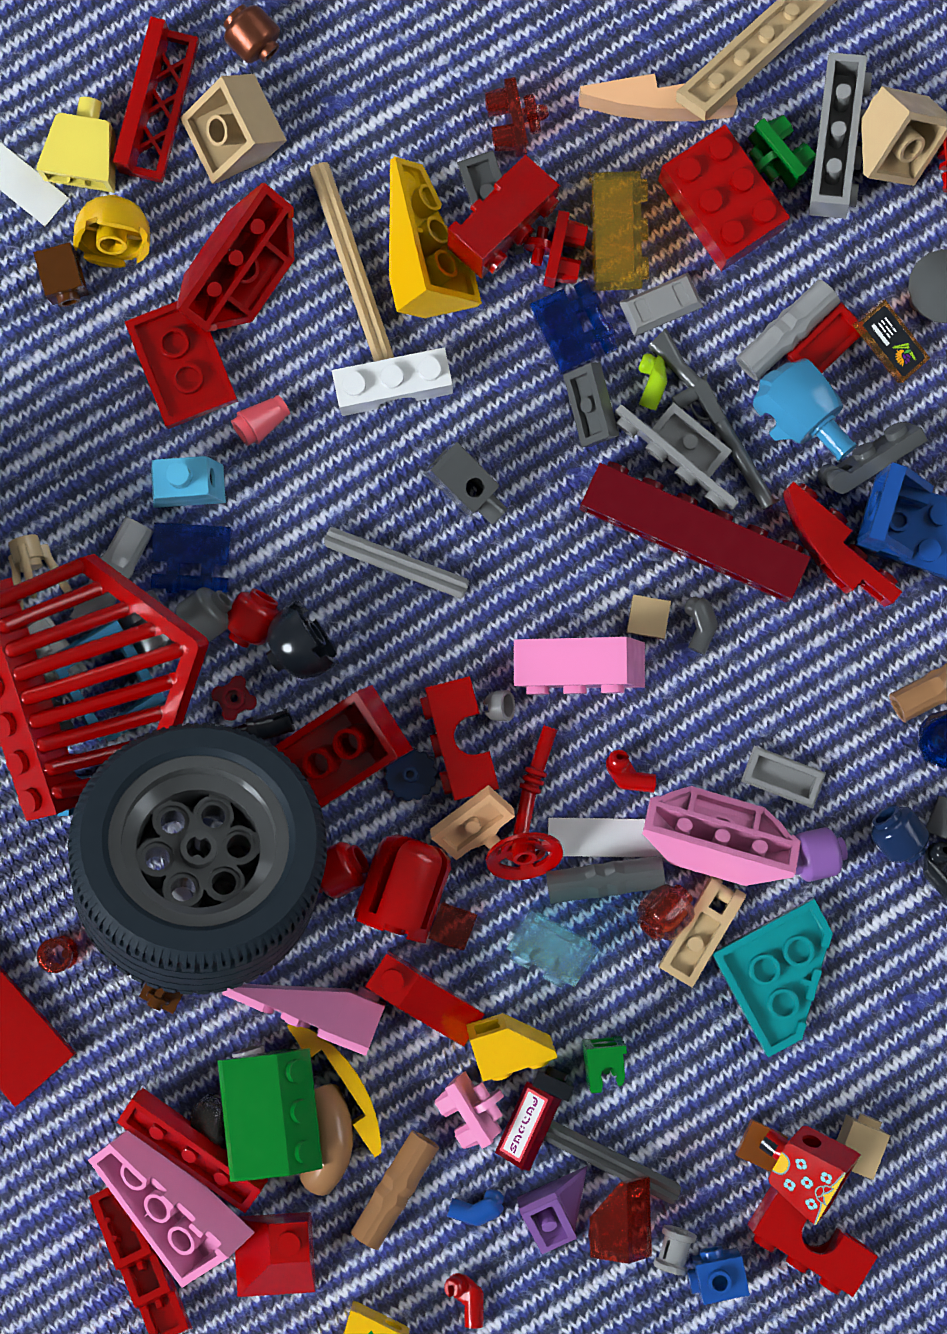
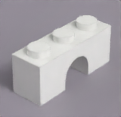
(407, 376)

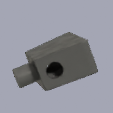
(453, 471)

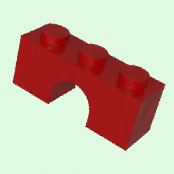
(448, 706)
(839, 1261)

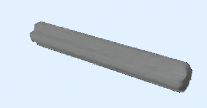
(396, 562)

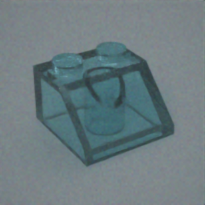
(551, 948)

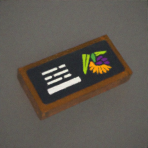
(891, 341)

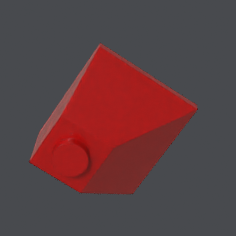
(276, 1256)

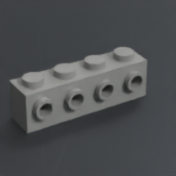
(837, 136)

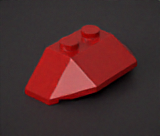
(240, 262)

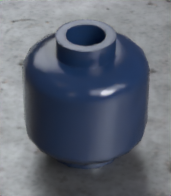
(900, 834)

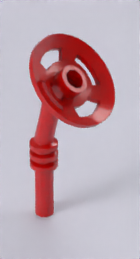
(524, 842)

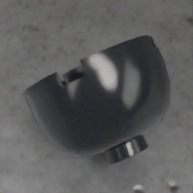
(299, 644)

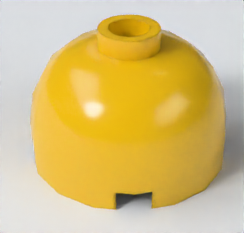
(111, 231)

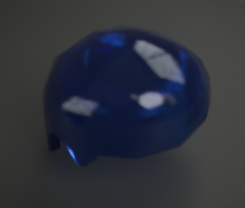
(933, 739)

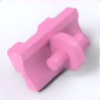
(475, 1106)

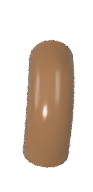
(335, 1140)

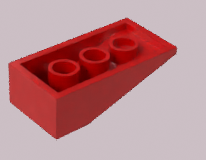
(346, 745)

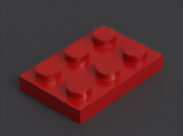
(180, 365)

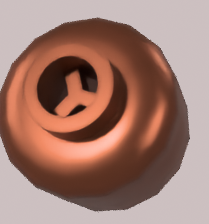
(251, 33)

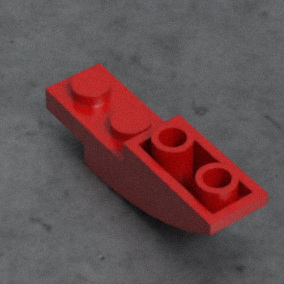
(823, 538)

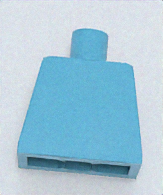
(187, 482)

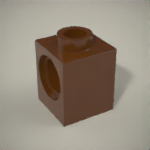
(61, 274)

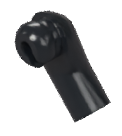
(936, 866)

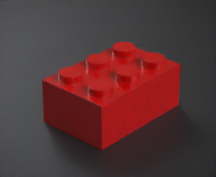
(723, 197)

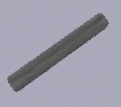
(611, 1161)

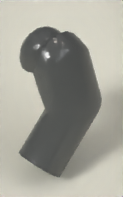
(705, 621)

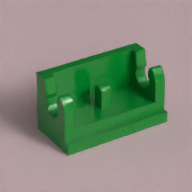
(603, 1055)

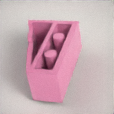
(579, 664)

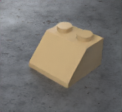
(232, 127)
(901, 135)

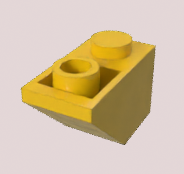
(507, 1046)

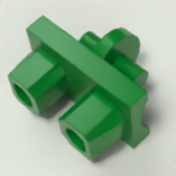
(774, 156)

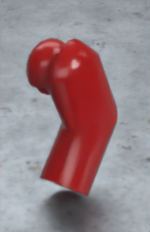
(626, 776)

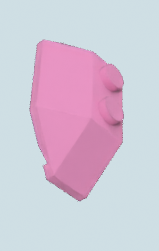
(721, 837)

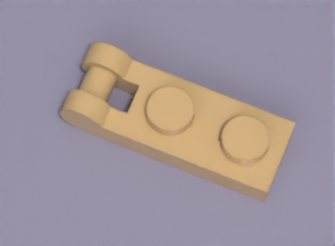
(698, 941)

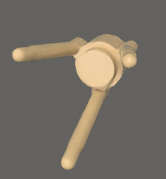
(27, 557)

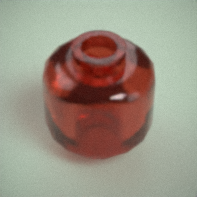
(666, 912)

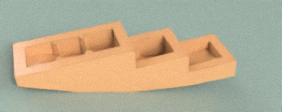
(642, 99)

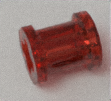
(46, 955)

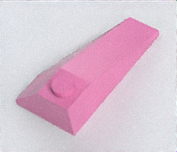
(339, 1013)

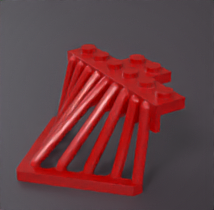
(28, 720)

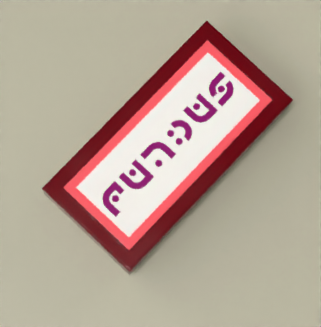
(527, 1126)

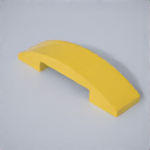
(367, 1122)

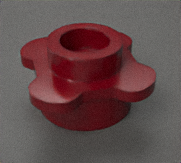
(223, 697)

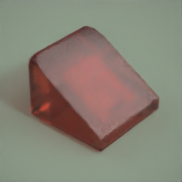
(452, 926)

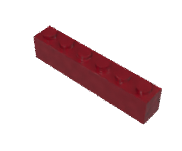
(695, 532)

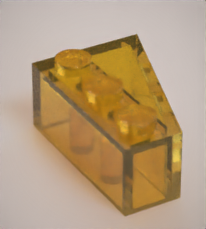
(618, 229)

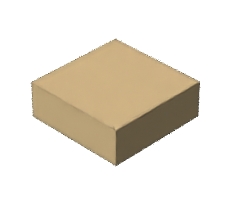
(648, 617)

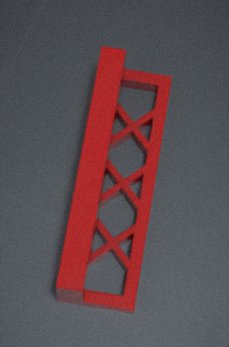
(141, 98)
(187, 1148)

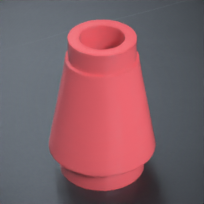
(259, 420)

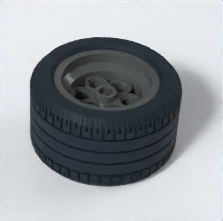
(183, 778)

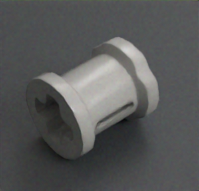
(674, 1250)

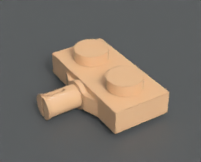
(473, 823)

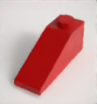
(423, 998)

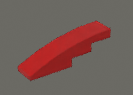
(142, 1269)

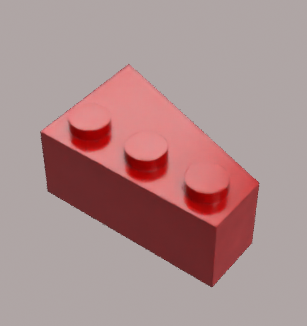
(503, 217)

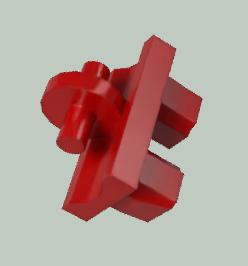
(566, 233)

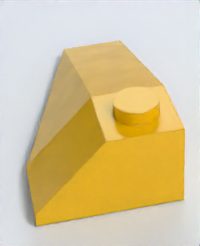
(422, 271)

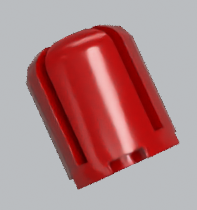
(403, 887)

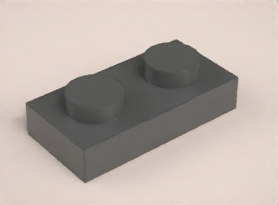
(591, 404)

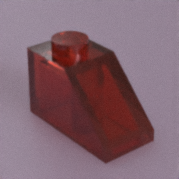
(623, 1223)

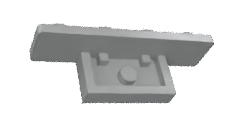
(686, 446)

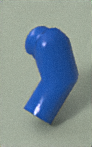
(480, 1212)

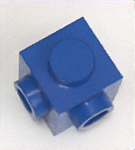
(718, 1275)

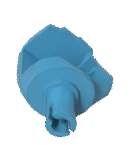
(802, 407)

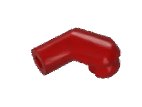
(470, 1295)

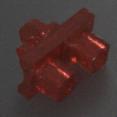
(507, 101)

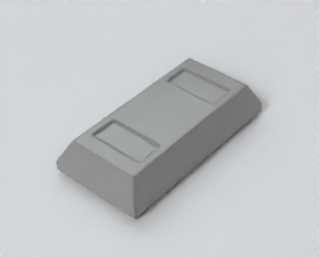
(661, 304)
(783, 777)

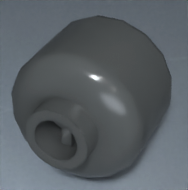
(206, 611)

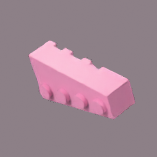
(170, 1208)

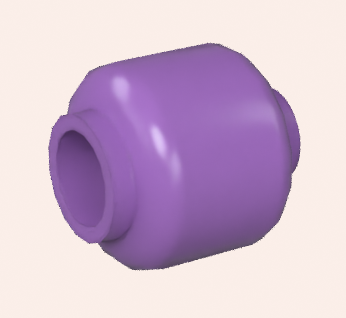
(820, 854)

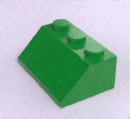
(270, 1114)

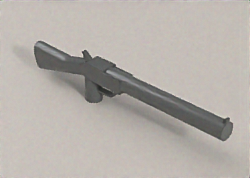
(701, 391)

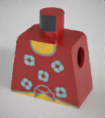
(809, 1169)

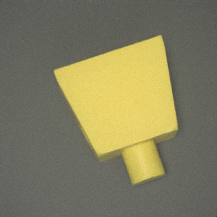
(80, 149)

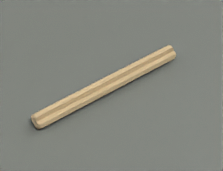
(351, 261)

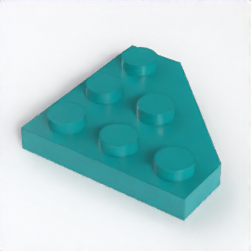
(777, 973)

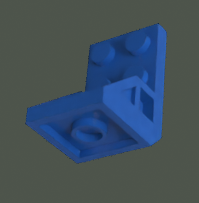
(905, 521)

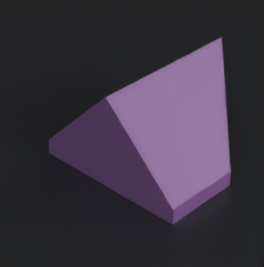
(553, 1210)

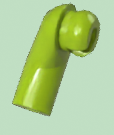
(656, 383)

